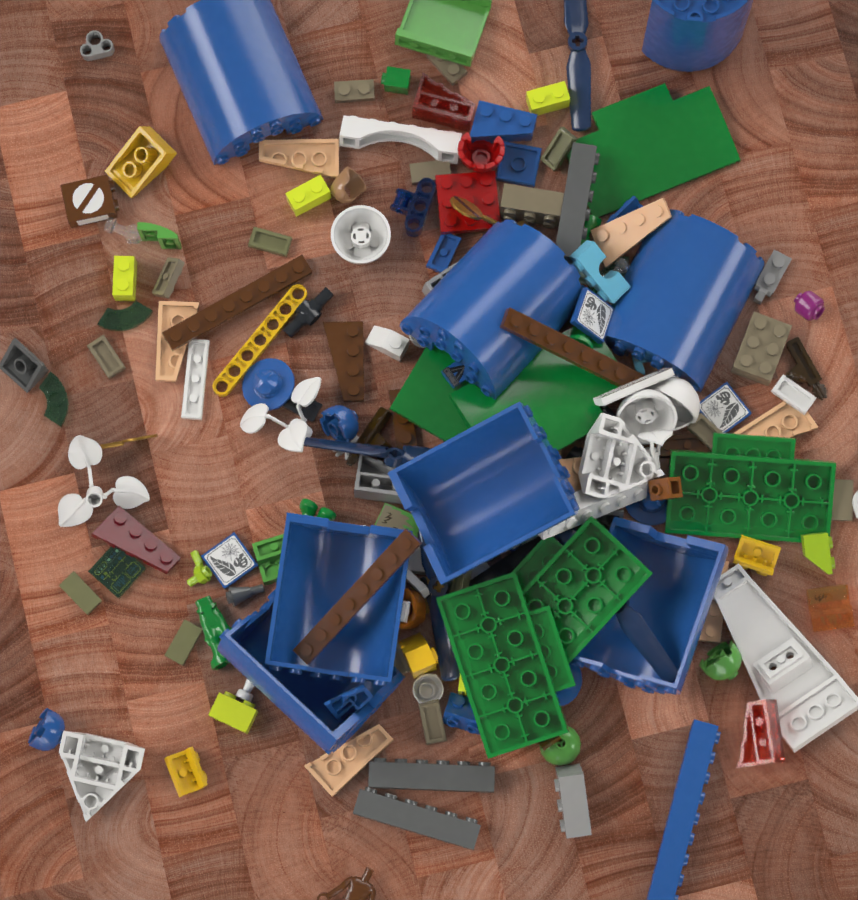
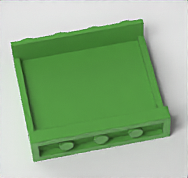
(444, 28)

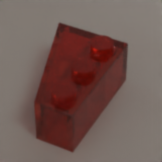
(442, 106)
(762, 735)

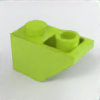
(817, 550)

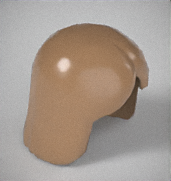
(351, 180)

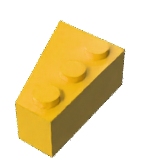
(418, 655)

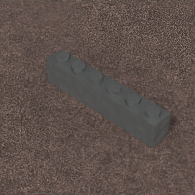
(576, 198)
(431, 777)
(417, 819)

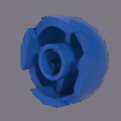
(340, 423)
(47, 732)

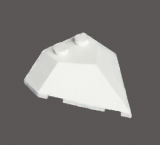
(613, 459)
(98, 767)

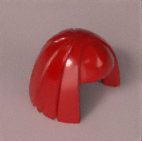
(480, 155)

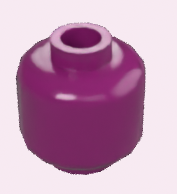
(809, 305)

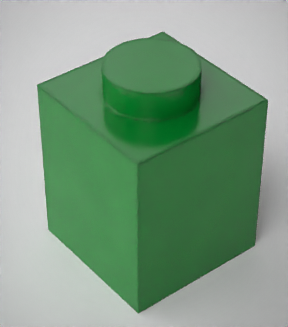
(396, 80)

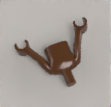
(358, 888)

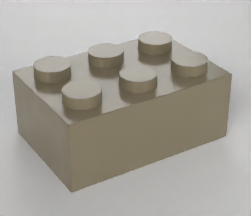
(531, 205)
(761, 348)

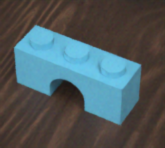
(587, 260)

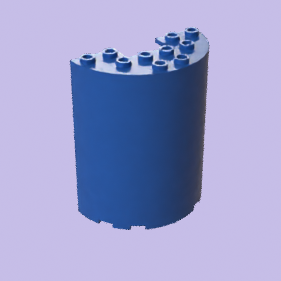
(694, 32)
(238, 74)
(683, 296)
(466, 307)
(485, 491)
(315, 570)
(670, 602)
(297, 695)

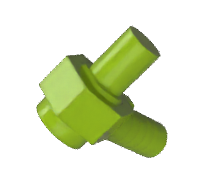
(201, 572)

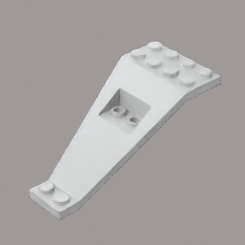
(806, 687)

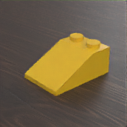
(140, 160)

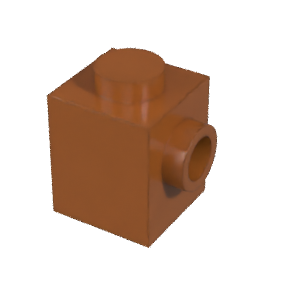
(665, 488)

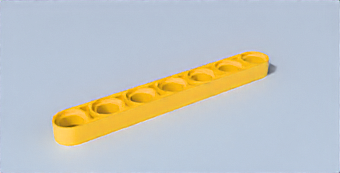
(250, 345)

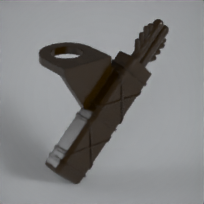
(804, 369)
(371, 433)

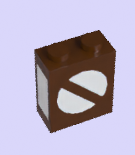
(89, 200)

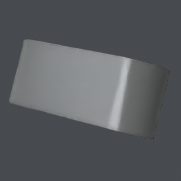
(97, 51)

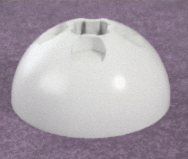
(360, 225)
(682, 396)
(647, 412)

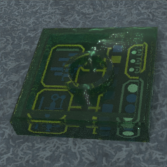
(117, 571)

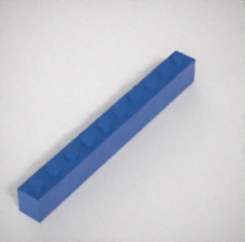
(683, 811)

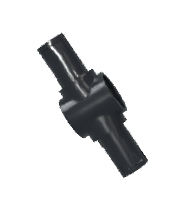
(308, 312)

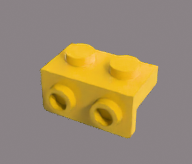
(756, 555)
(186, 771)

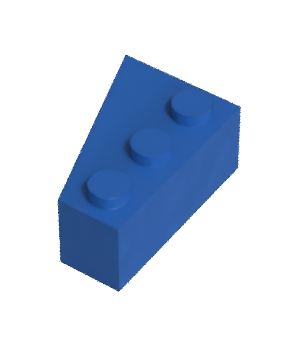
(497, 120)

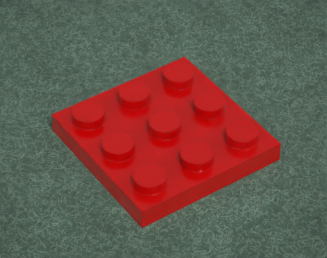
(474, 187)

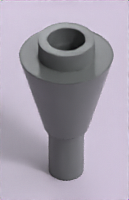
(239, 594)

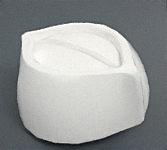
(427, 688)

